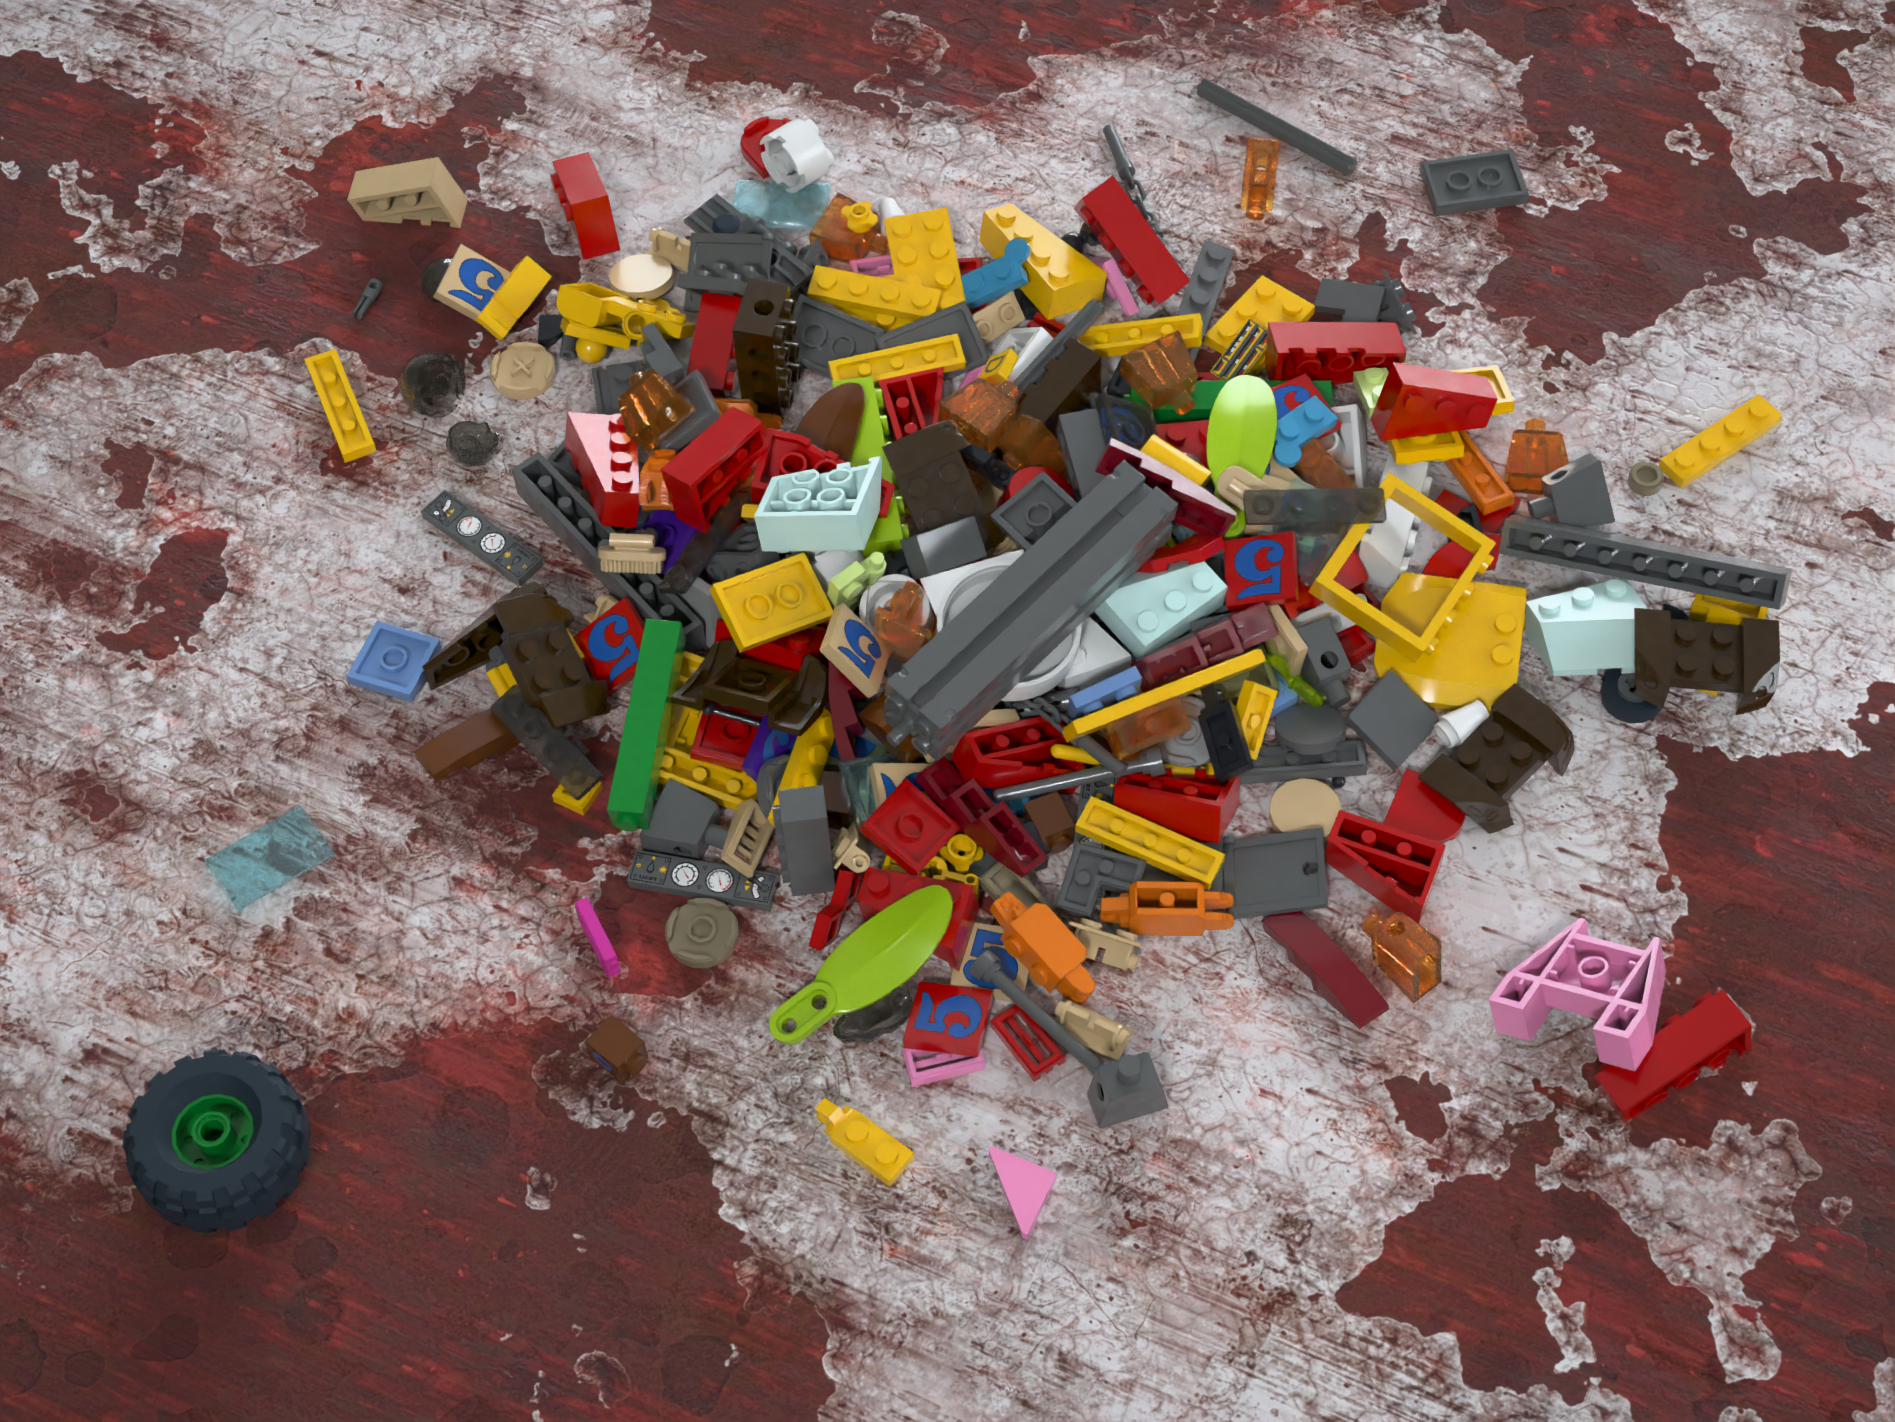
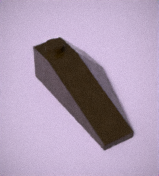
(471, 646)

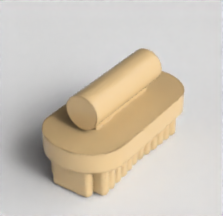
(1235, 481)
(631, 554)

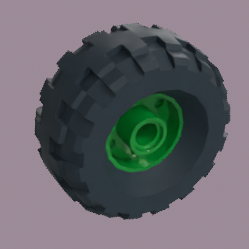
(217, 1141)

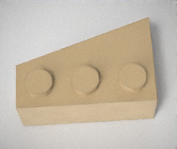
(408, 191)

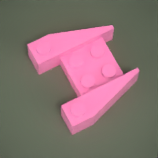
(1589, 979)

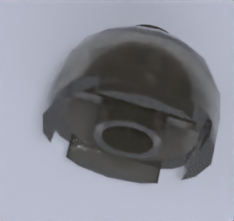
(432, 383)

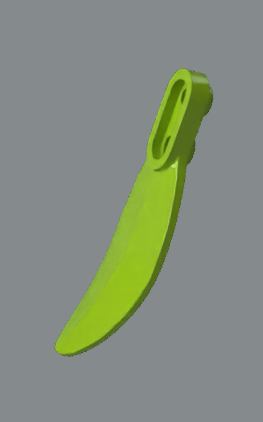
(1241, 435)
(869, 963)

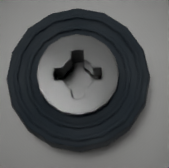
(1622, 702)

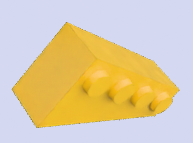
(1057, 274)

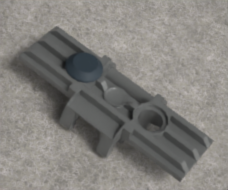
(721, 217)

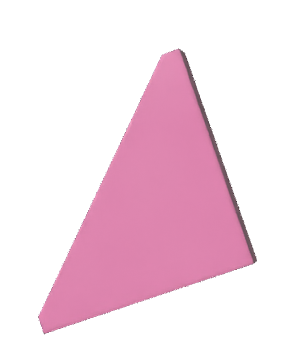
(1115, 284)
(1024, 1187)

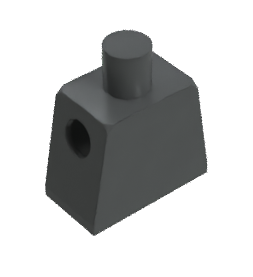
(1575, 495)
(1325, 663)
(683, 824)
(1125, 1090)

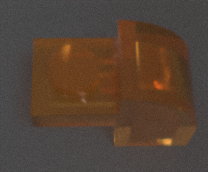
(896, 630)

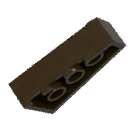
(1062, 388)

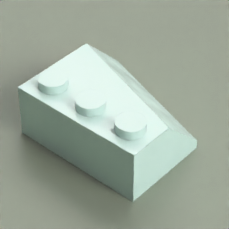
(820, 509)
(1159, 606)
(1585, 628)

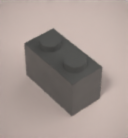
(943, 548)

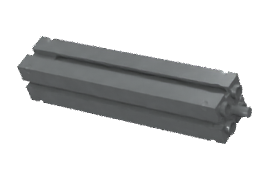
(1027, 612)

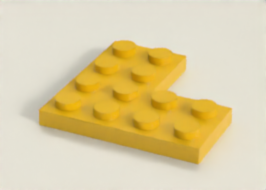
(920, 255)
(1449, 445)

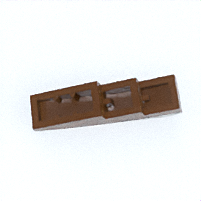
(466, 745)

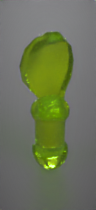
(1295, 683)

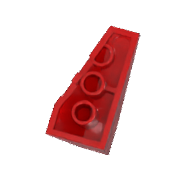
(795, 453)

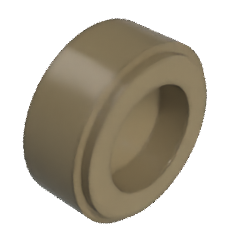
(1645, 478)

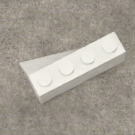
(1386, 543)

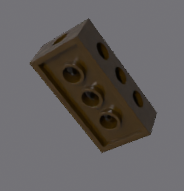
(767, 346)

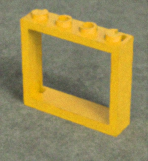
(1374, 620)

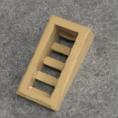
(747, 812)

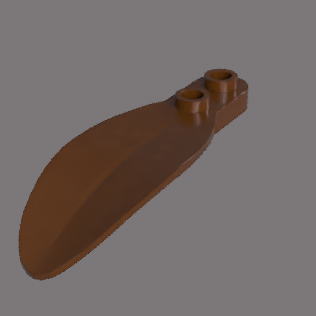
(834, 422)

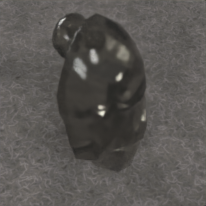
(876, 1019)

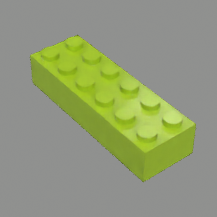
(869, 443)

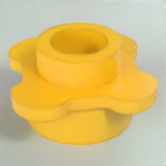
(859, 216)
(963, 844)

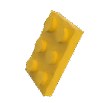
(1262, 303)
(771, 602)

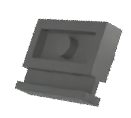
(611, 384)

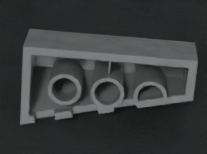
(804, 840)

